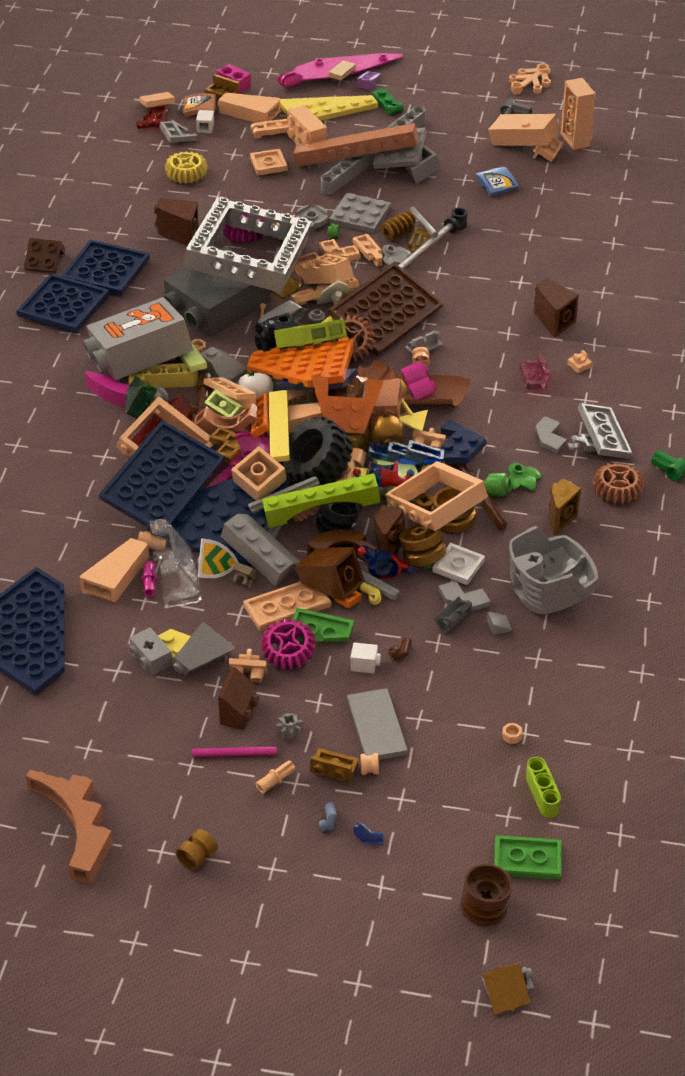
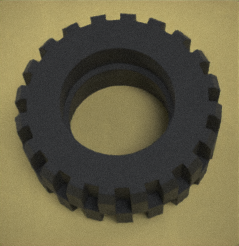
(330, 460)

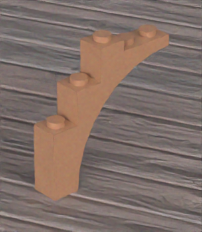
(74, 799)

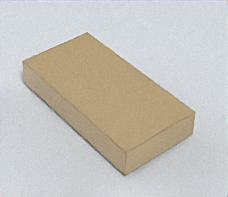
(342, 70)

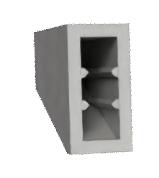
(200, 650)

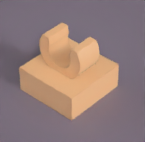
(580, 362)

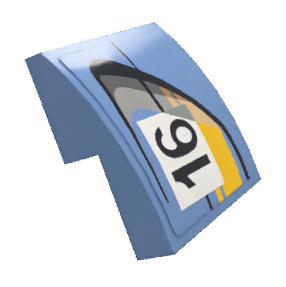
(497, 181)

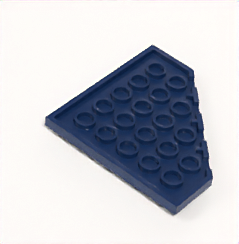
(214, 507)
(33, 630)

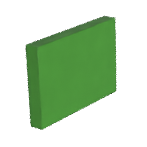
(529, 857)

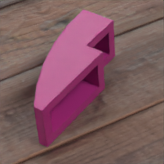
(107, 387)

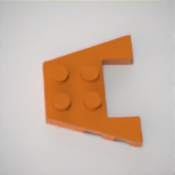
(347, 412)

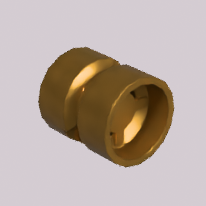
(196, 849)

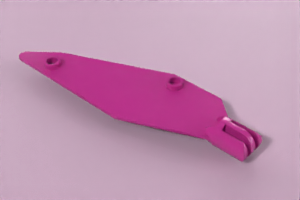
(320, 67)

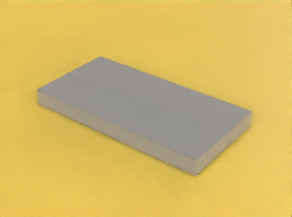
(605, 431)
(377, 724)

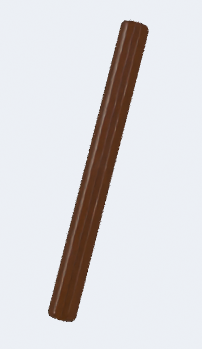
(487, 503)

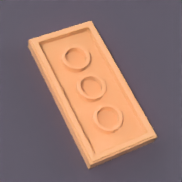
(283, 603)

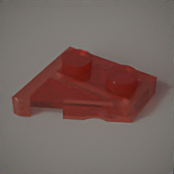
(154, 117)

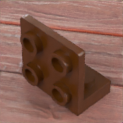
(43, 255)

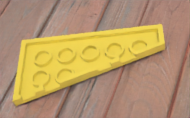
(331, 107)

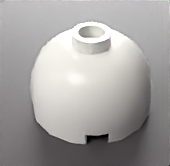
(258, 383)

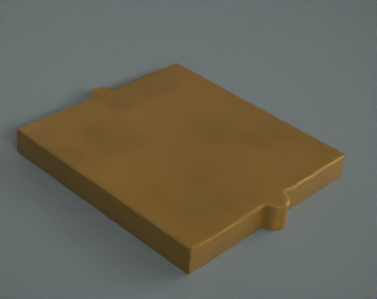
(506, 988)

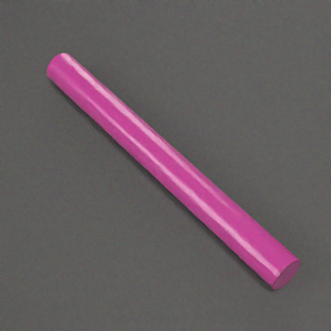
(222, 752)

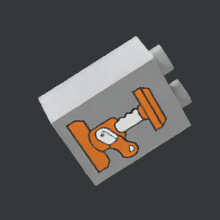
(137, 339)

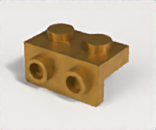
(221, 86)
(334, 765)

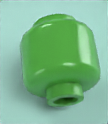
(498, 485)

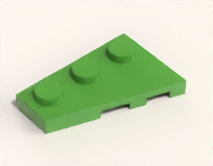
(324, 626)

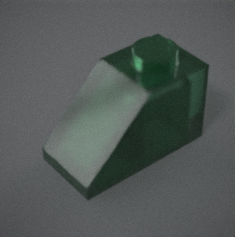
(139, 397)

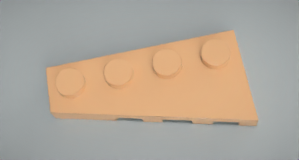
(309, 294)

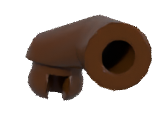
(398, 653)

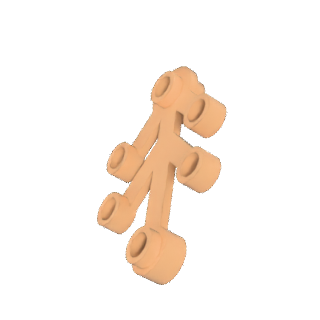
(529, 76)

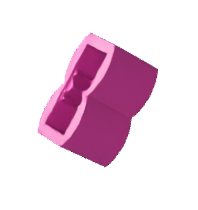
(418, 381)

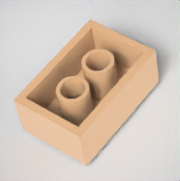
(305, 126)

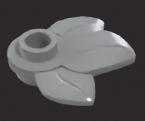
(394, 254)

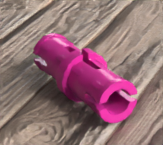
(149, 579)

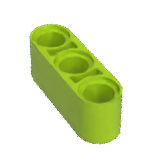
(543, 787)

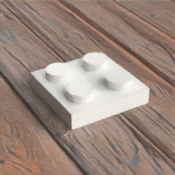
(459, 564)

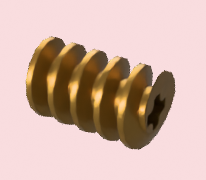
(398, 225)

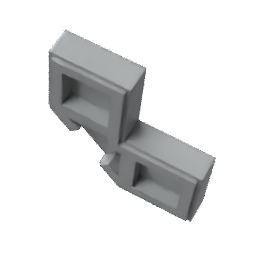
(548, 440)
(452, 590)

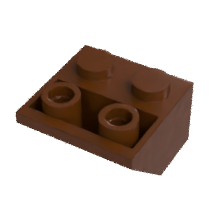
(388, 525)

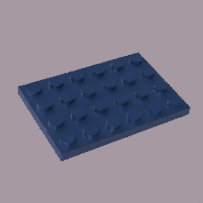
(161, 476)

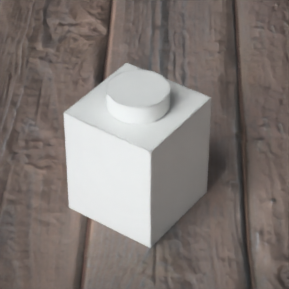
(205, 121)
(364, 658)

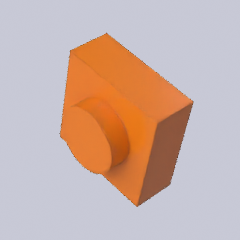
(353, 599)

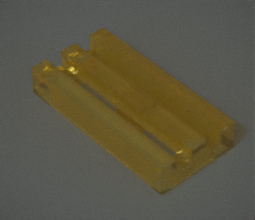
(422, 231)

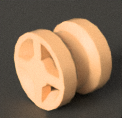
(421, 354)
(369, 764)

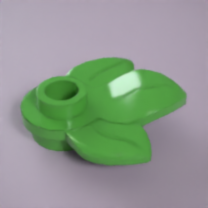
(523, 476)

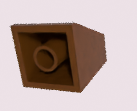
(177, 219)
(555, 306)
(331, 571)

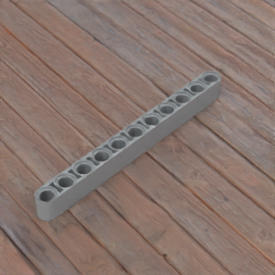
(351, 167)

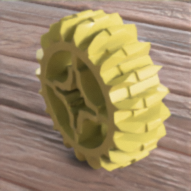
(186, 167)

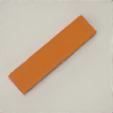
(262, 422)

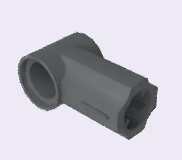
(511, 106)

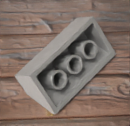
(259, 548)

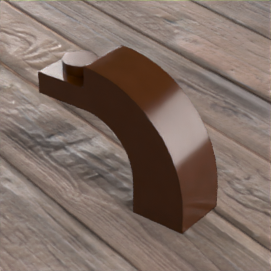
(339, 539)

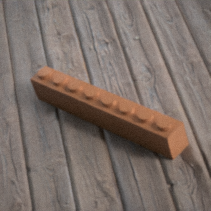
(356, 145)

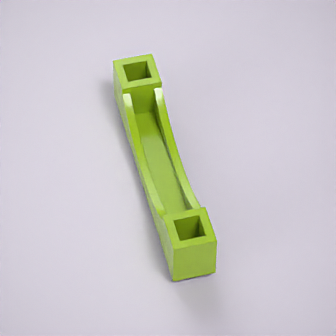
(357, 490)

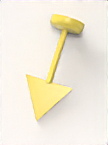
(412, 420)

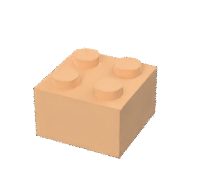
(258, 474)

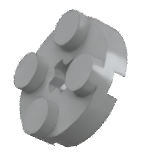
(317, 215)

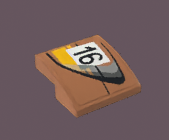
(197, 102)

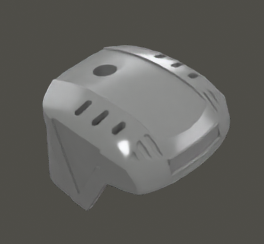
(556, 585)

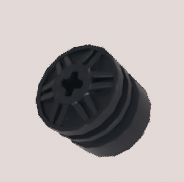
(338, 516)

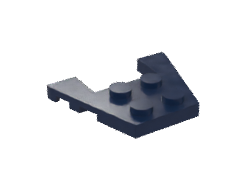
(462, 444)

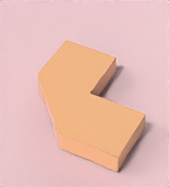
(332, 247)

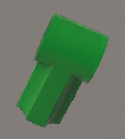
(674, 468)

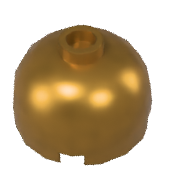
(386, 429)

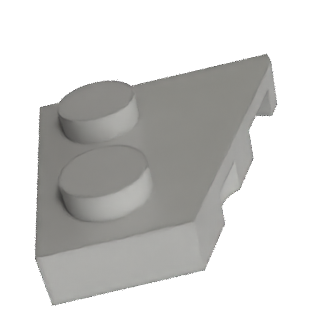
(176, 133)

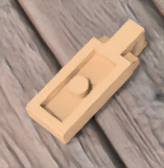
(369, 249)

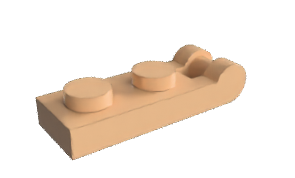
(269, 128)

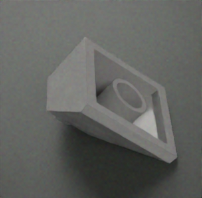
(222, 364)

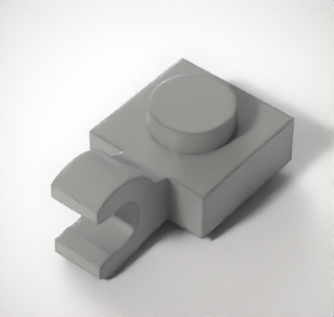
(584, 441)

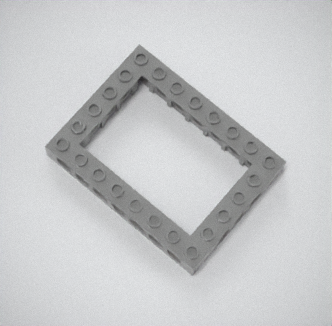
(203, 256)

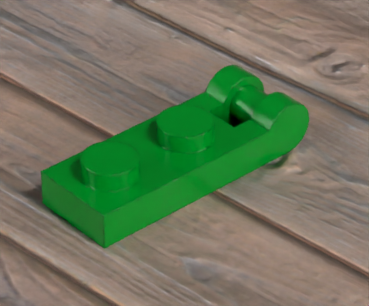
(387, 101)

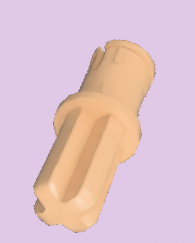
(275, 777)

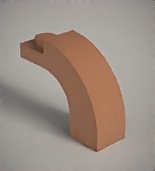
(210, 421)

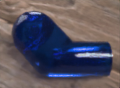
(366, 834)

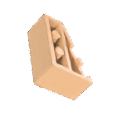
(327, 270)

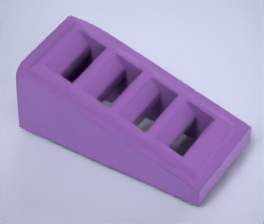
(368, 80)

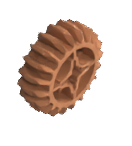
(358, 335)
(618, 483)

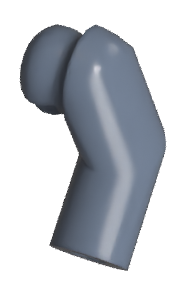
(331, 815)

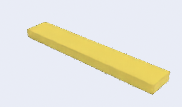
(279, 426)

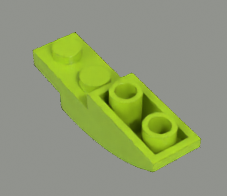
(310, 333)

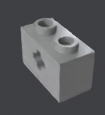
(150, 651)

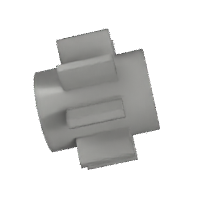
(289, 726)

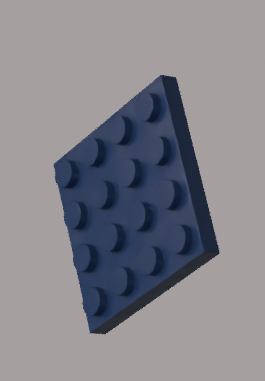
(107, 266)
(63, 303)

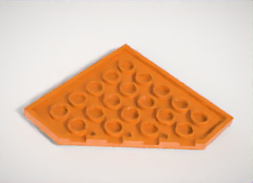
(303, 362)

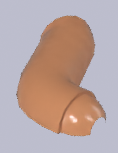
(449, 388)

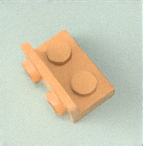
(549, 151)

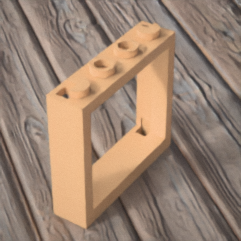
(169, 415)
(471, 488)

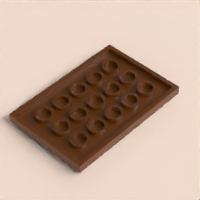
(390, 303)

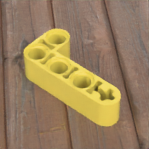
(167, 376)

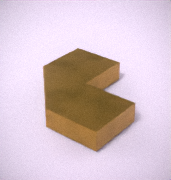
(228, 443)

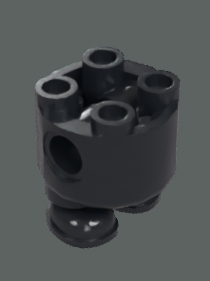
(265, 330)

